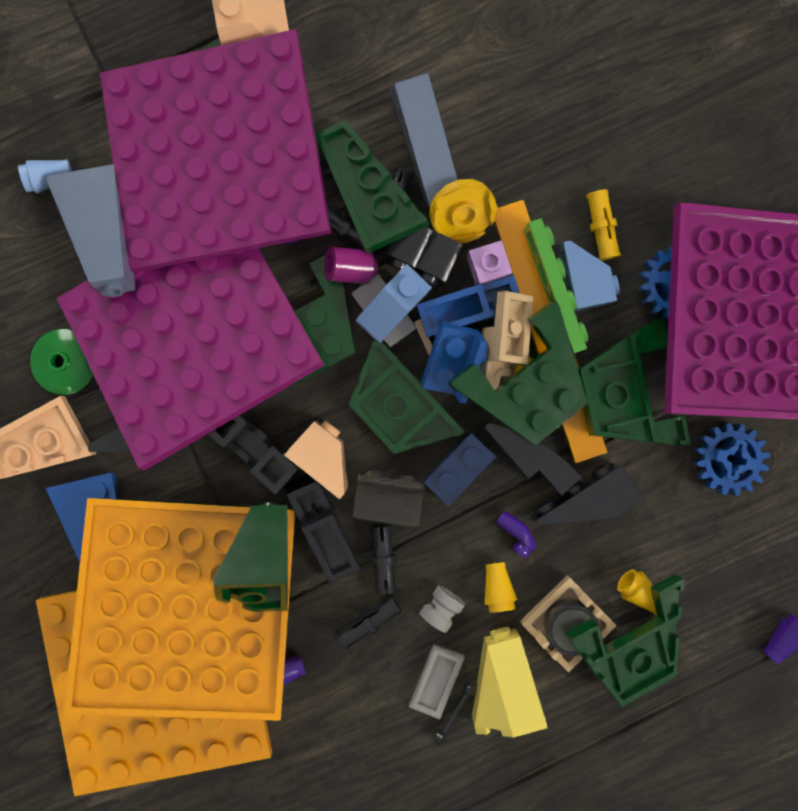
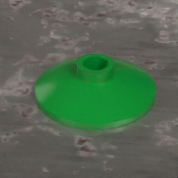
(72, 375)

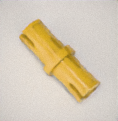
(603, 225)

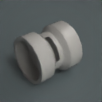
(442, 609)

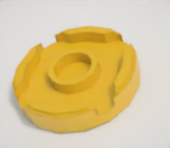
(463, 210)

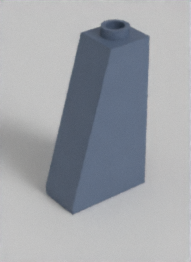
(424, 134)
(94, 222)

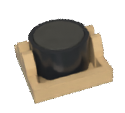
(560, 612)

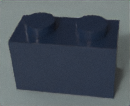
(458, 468)

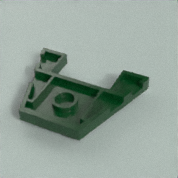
(327, 321)
(540, 393)
(618, 393)
(640, 657)

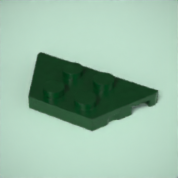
(397, 404)

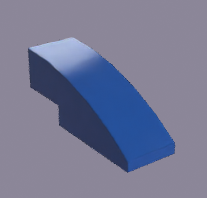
(464, 306)

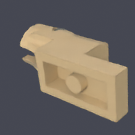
(508, 338)

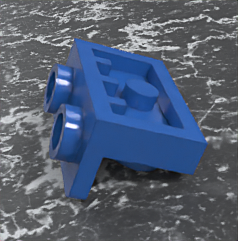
(451, 353)

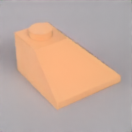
(249, 19)
(322, 456)

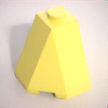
(505, 688)

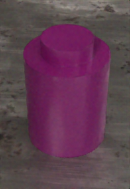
(349, 265)

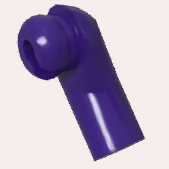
(519, 531)

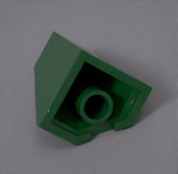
(257, 562)

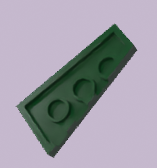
(372, 197)

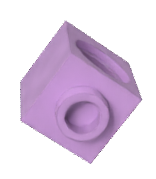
(488, 263)

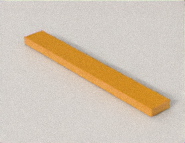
(509, 226)

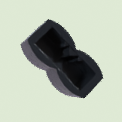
(426, 253)

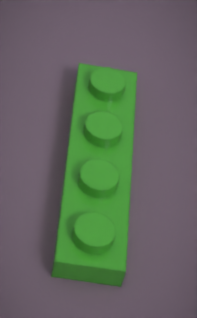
(551, 274)

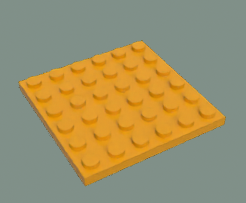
(150, 622)
(133, 749)

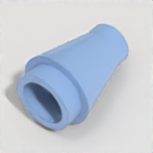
(35, 173)

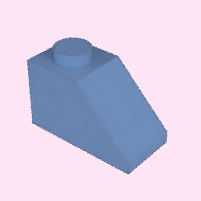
(587, 277)
(393, 303)

